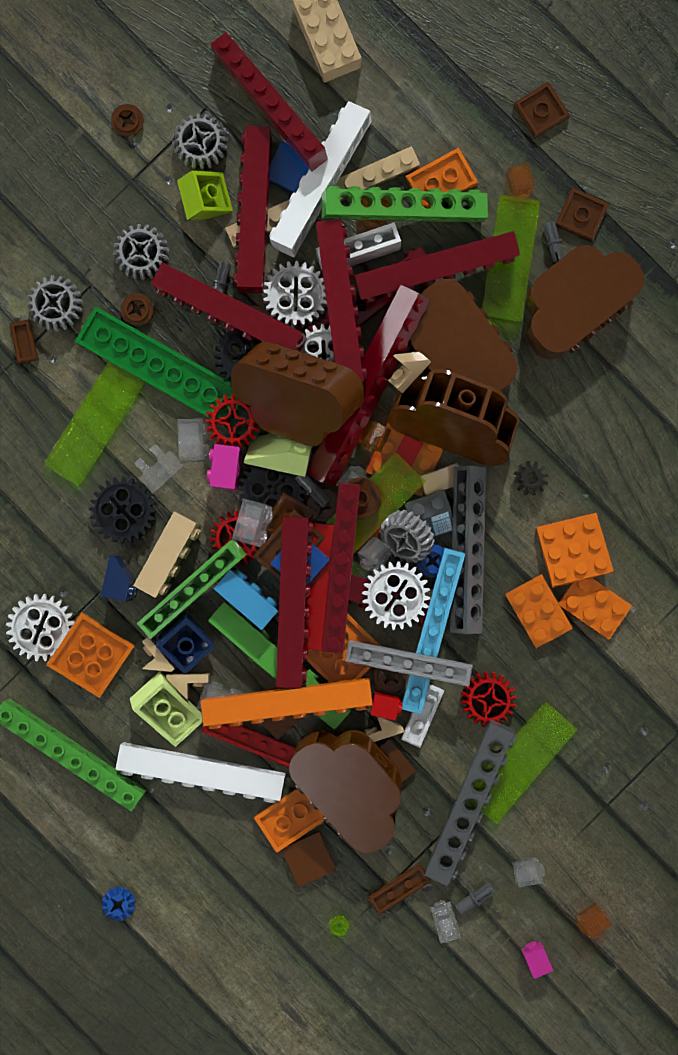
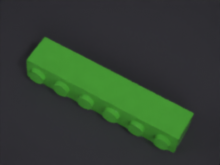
(191, 588)

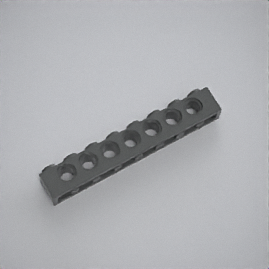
(469, 539)
(436, 868)

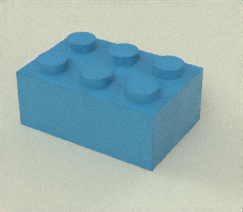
(247, 598)

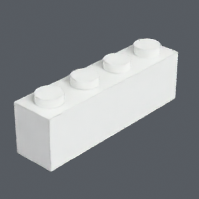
(371, 244)

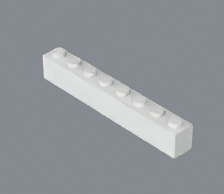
(307, 201)
(200, 771)

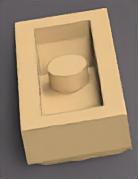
(411, 368)
(160, 662)
(182, 681)
(388, 729)

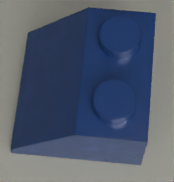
(118, 580)
(184, 642)

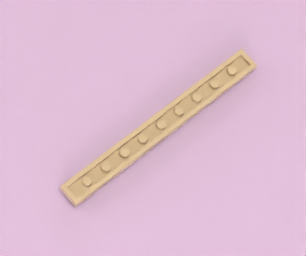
(366, 177)

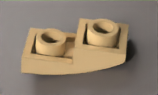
(439, 479)

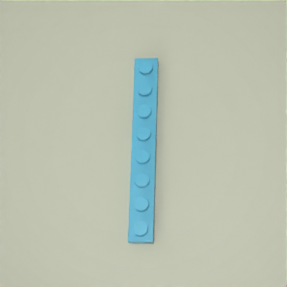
(434, 625)

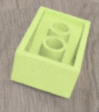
(279, 454)
(166, 709)

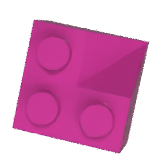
(225, 467)

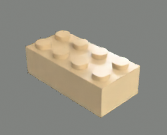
(328, 37)
(167, 555)

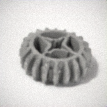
(217, 134)
(135, 257)
(48, 307)
(407, 536)

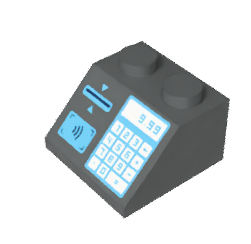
(433, 510)

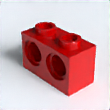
(385, 705)

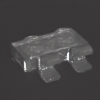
(161, 471)

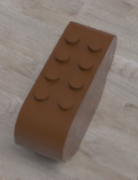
(579, 297)
(460, 338)
(296, 392)
(456, 416)
(349, 785)

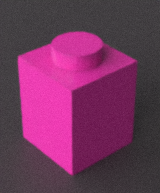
(536, 959)

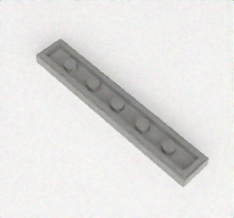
(409, 663)

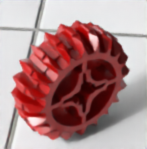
(223, 422)
(226, 524)
(489, 690)

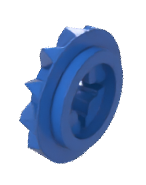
(431, 571)
(118, 894)

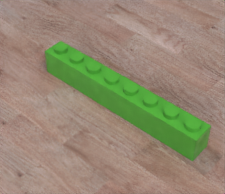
(261, 649)

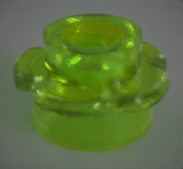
(336, 930)

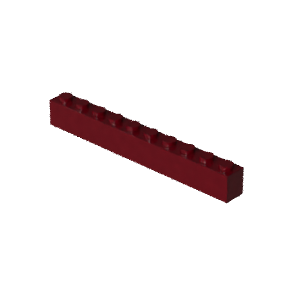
(380, 363)

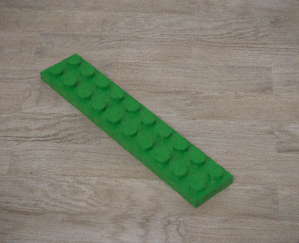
(158, 365)

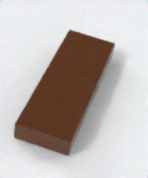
(399, 888)

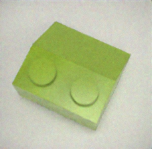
(204, 195)

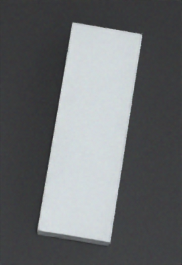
(419, 723)

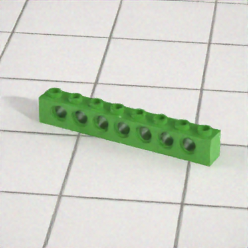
(333, 209)
(70, 754)

